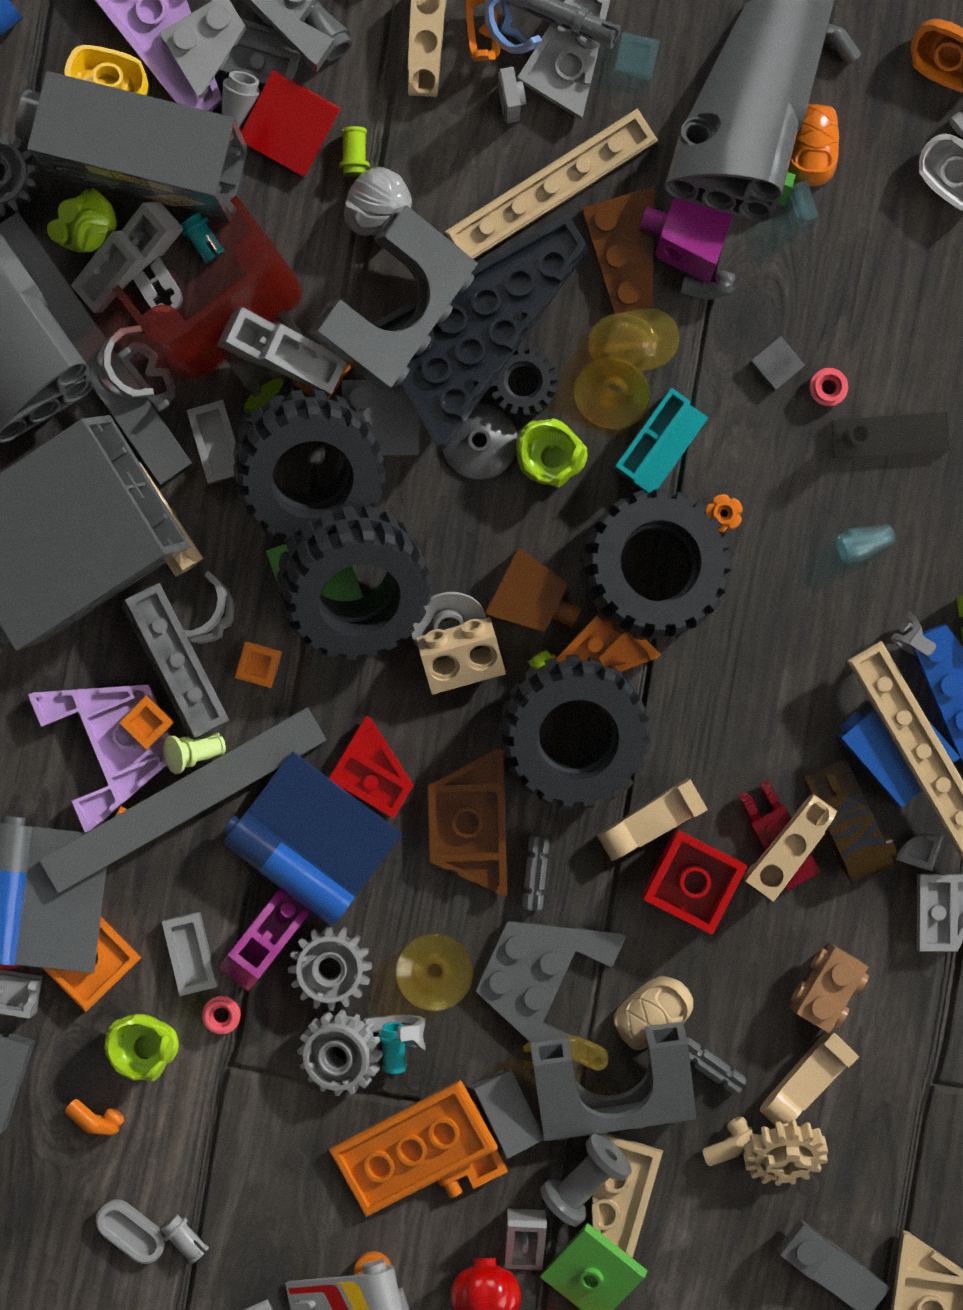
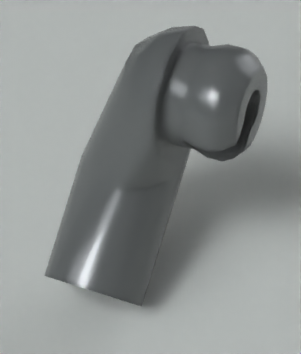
(842, 43)

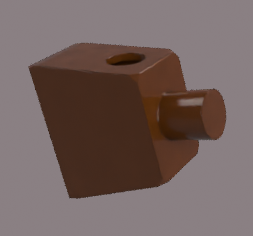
(532, 596)

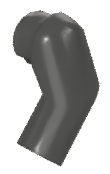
(719, 288)

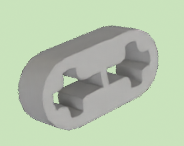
(165, 279)

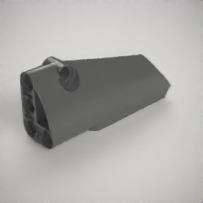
(751, 110)
(37, 359)

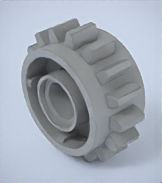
(326, 988)
(329, 1069)

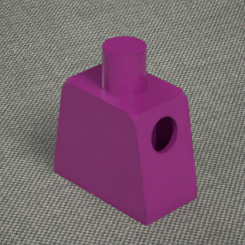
(689, 236)

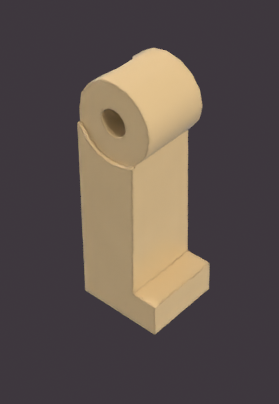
(425, 46)
(652, 819)
(790, 847)
(808, 1078)

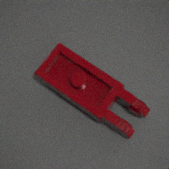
(771, 824)

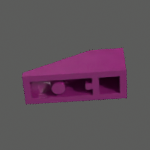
(264, 939)

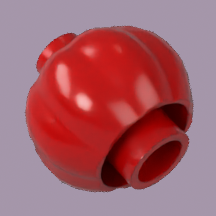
(485, 1288)

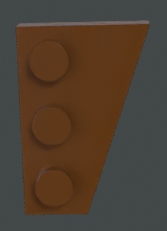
(623, 248)

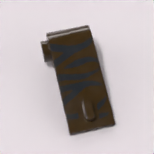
(854, 829)

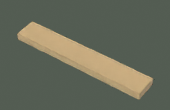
(553, 185)
(912, 737)

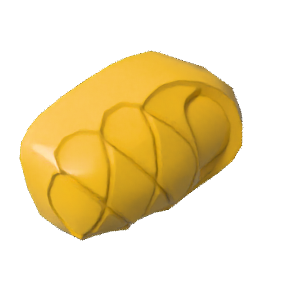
(107, 68)

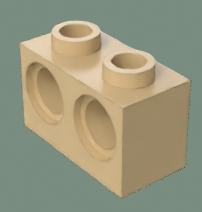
(463, 662)

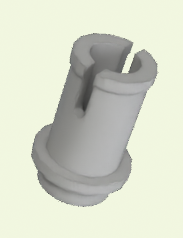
(184, 1238)

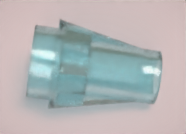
(863, 542)

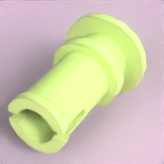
(187, 751)

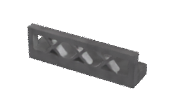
(174, 661)

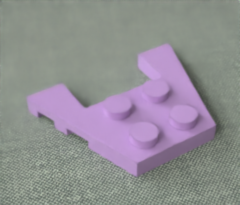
(121, 756)

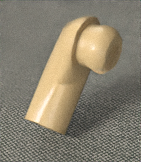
(732, 1145)

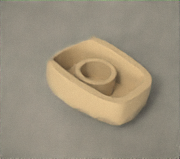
(654, 1003)

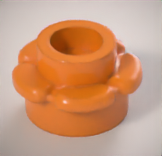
(732, 506)

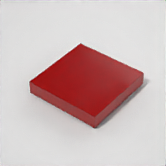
(289, 123)

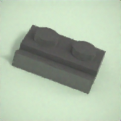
(260, 53)

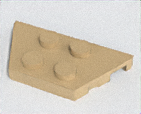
(925, 1278)

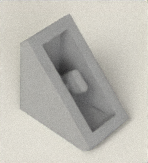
(525, 1239)

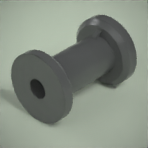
(568, 1196)

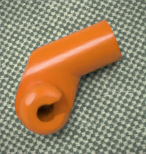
(94, 1123)

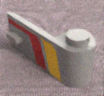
(367, 1290)

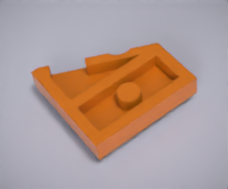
(609, 646)

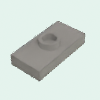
(511, 94)

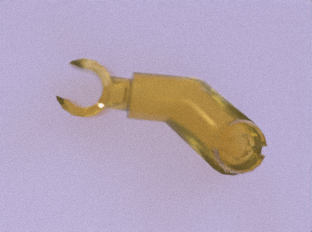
(582, 1051)

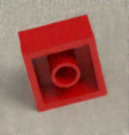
(693, 881)

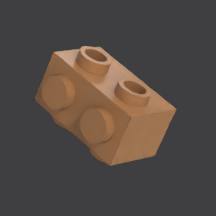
(829, 987)

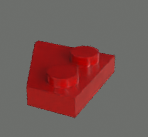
(373, 771)

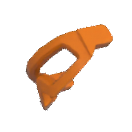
(479, 55)

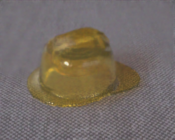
(638, 336)

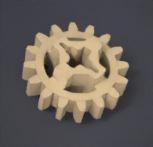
(785, 1153)

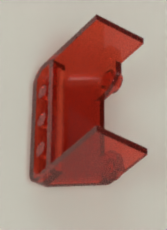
(264, 291)

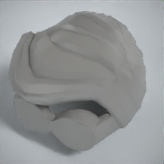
(374, 199)

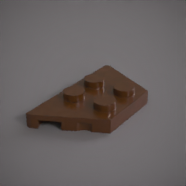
(469, 822)

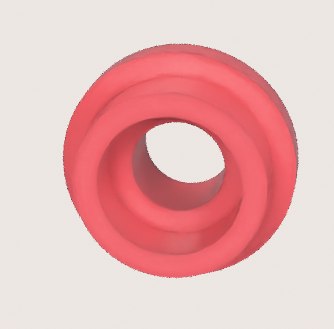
(839, 381)
(213, 1023)

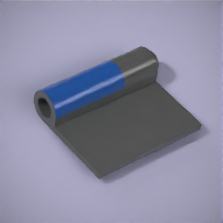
(36, 920)

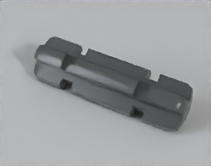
(535, 873)
(715, 1068)

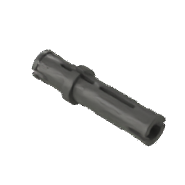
(571, 18)

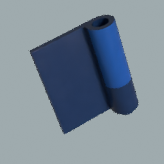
(311, 838)

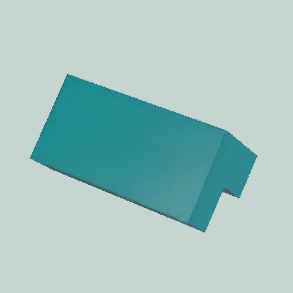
(661, 442)

